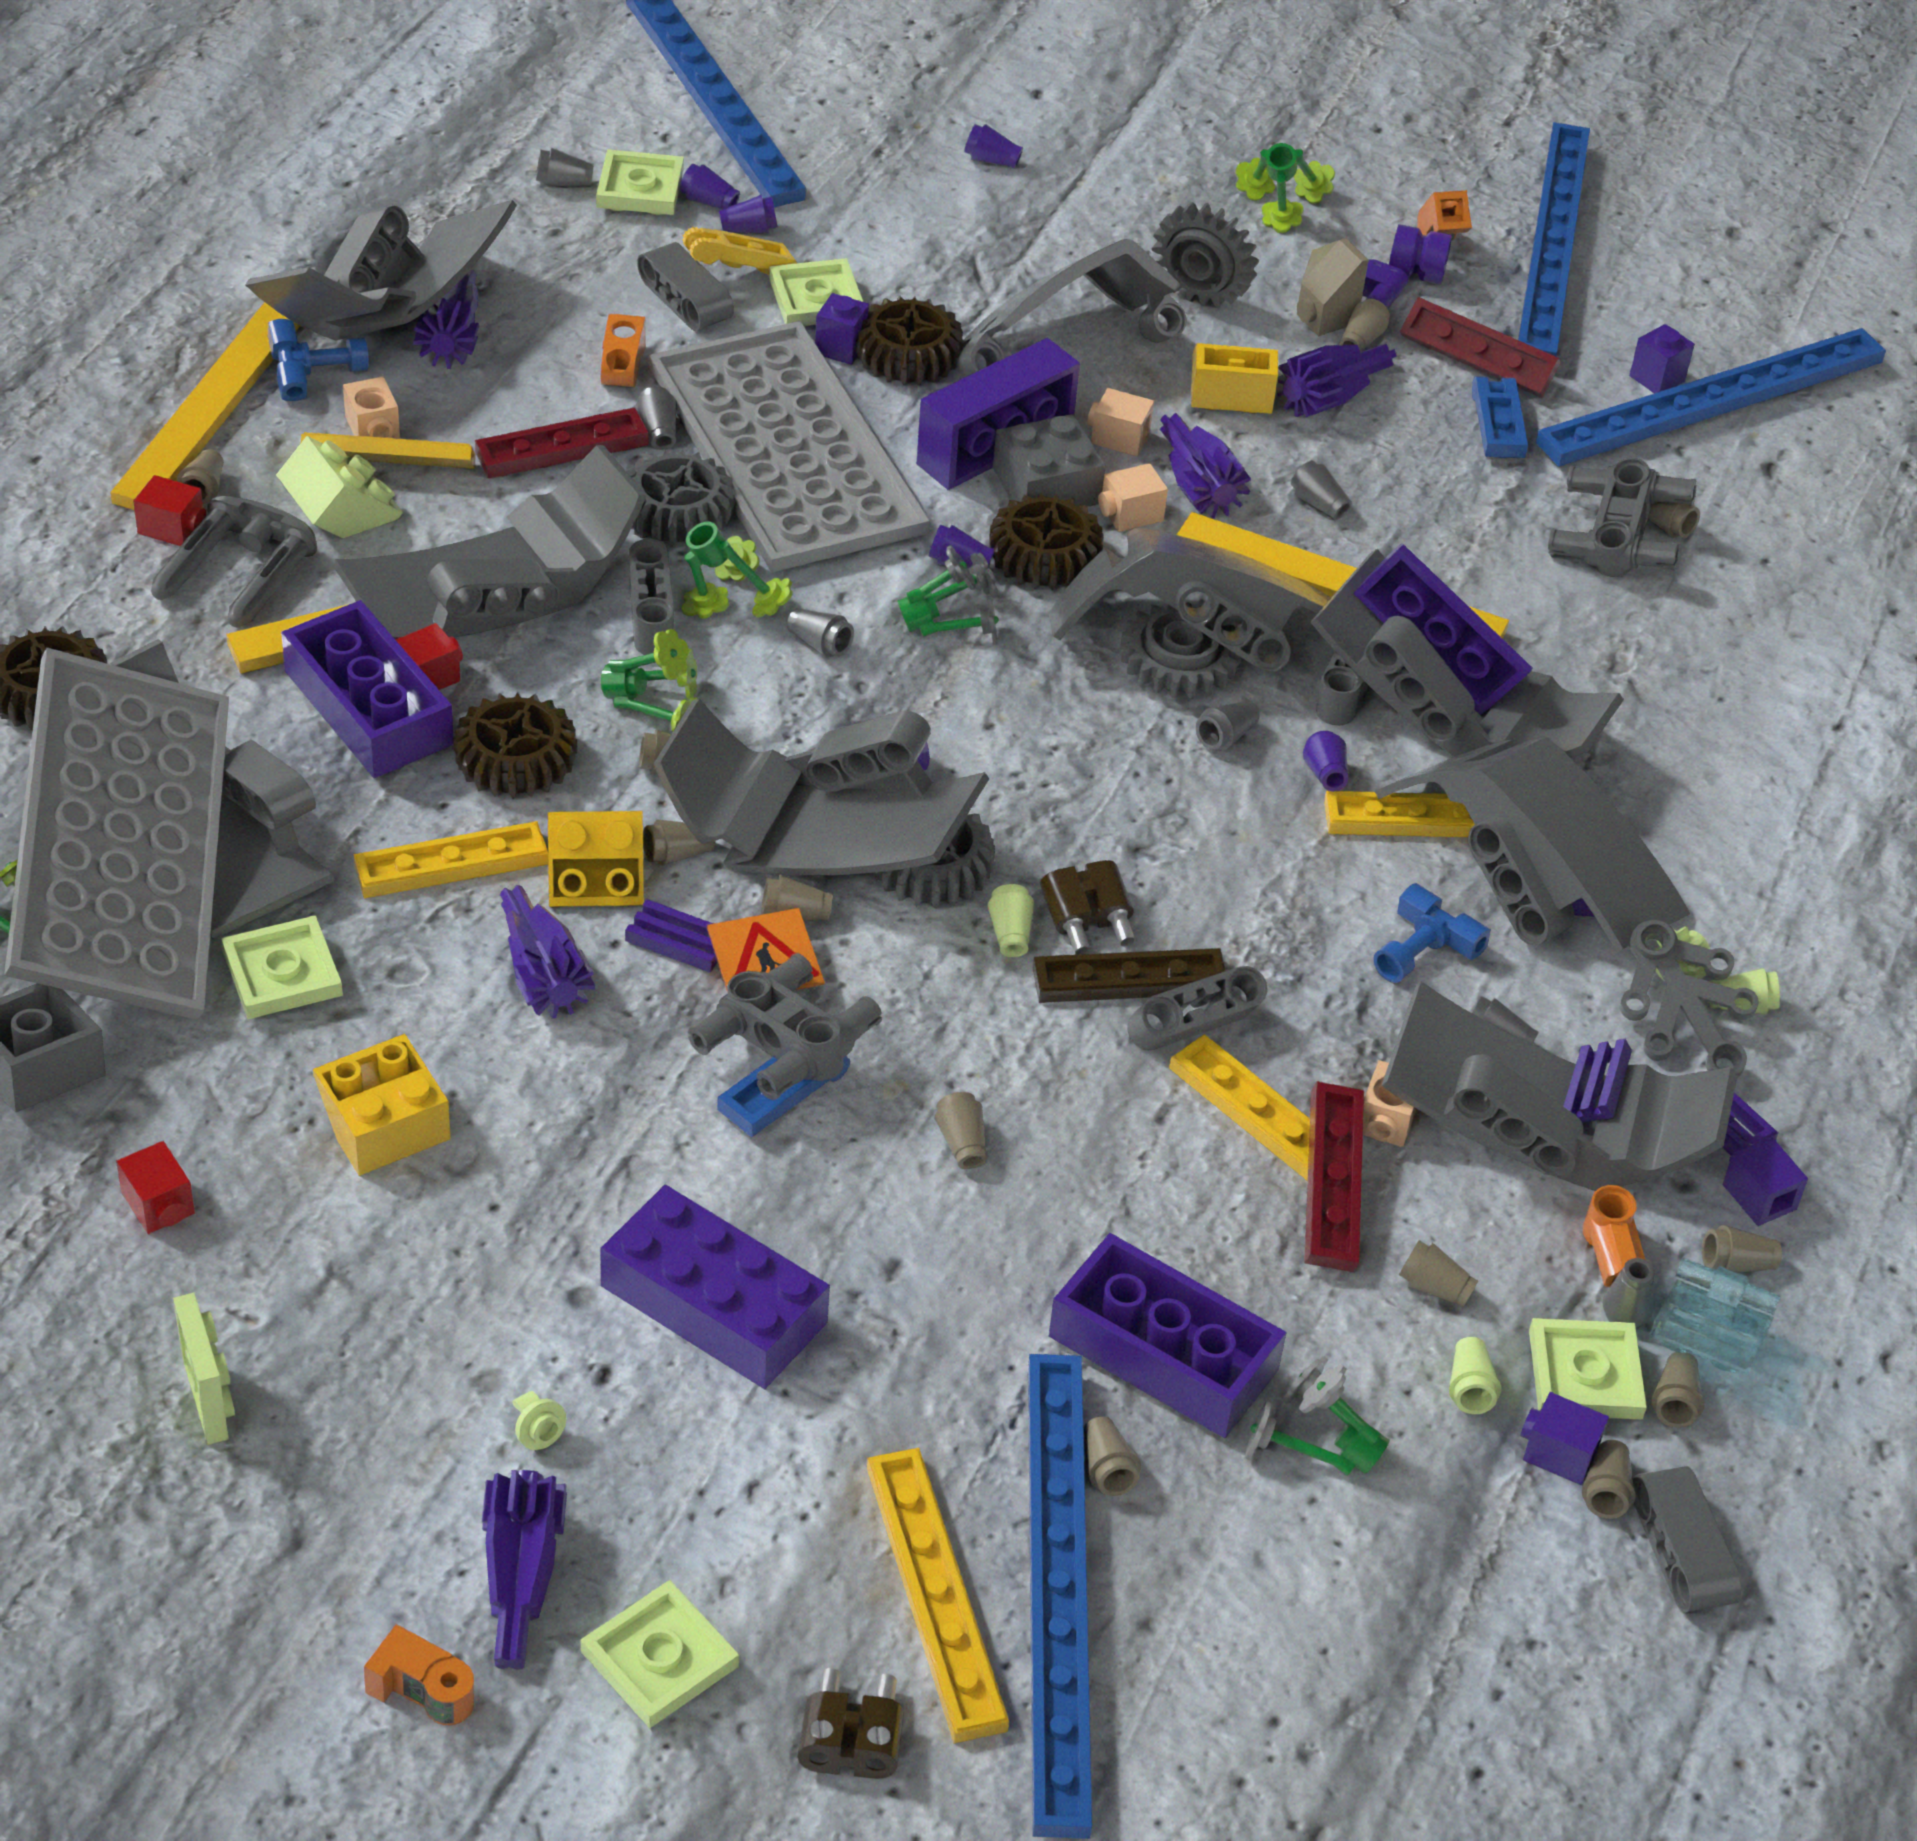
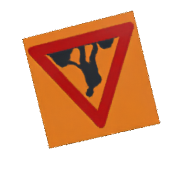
(762, 944)

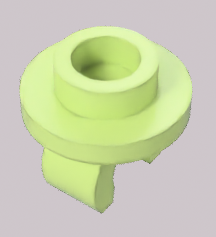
(539, 1422)

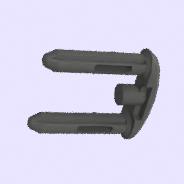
(255, 525)

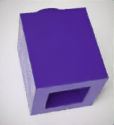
(839, 327)
(1661, 359)
(1764, 1181)
(1563, 1437)

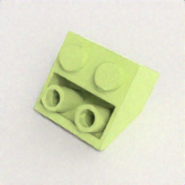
(337, 489)

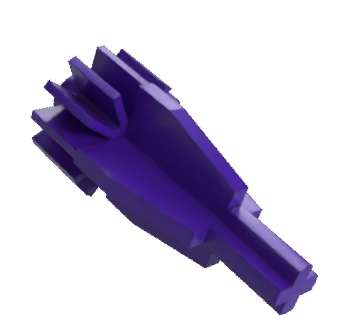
(450, 324)
(1329, 376)
(1204, 467)
(544, 956)
(520, 1542)

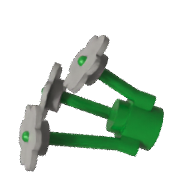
(1358, 1441)

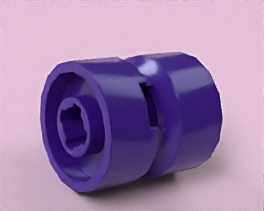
(1421, 253)

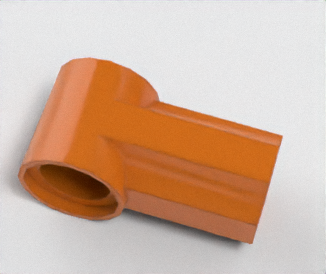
(1612, 1230)

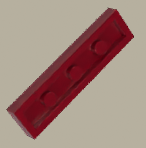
(1479, 346)
(560, 442)
(1334, 1177)

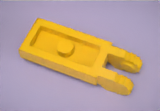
(735, 249)

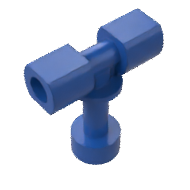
(297, 359)
(1432, 930)

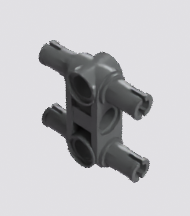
(1617, 535)
(785, 1026)

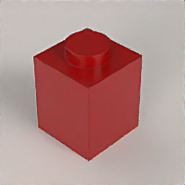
(168, 510)
(434, 654)
(155, 1187)

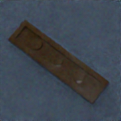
(1121, 974)

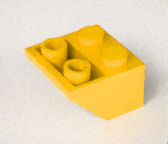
(1234, 378)
(595, 858)
(383, 1104)

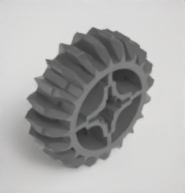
(680, 495)
(951, 875)

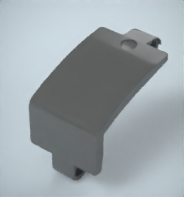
(1118, 270)

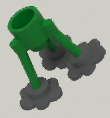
(920, 604)

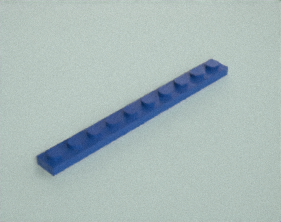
(719, 101)
(1554, 238)
(1709, 397)
(1058, 1600)

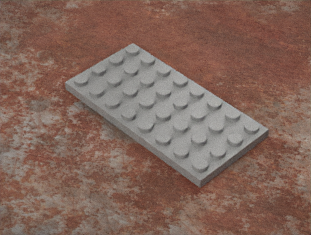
(792, 442)
(119, 836)

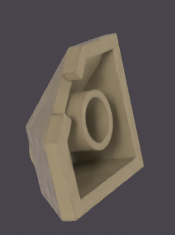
(1331, 286)

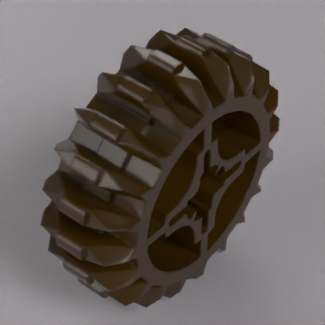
(909, 340)
(1044, 540)
(21, 668)
(515, 745)

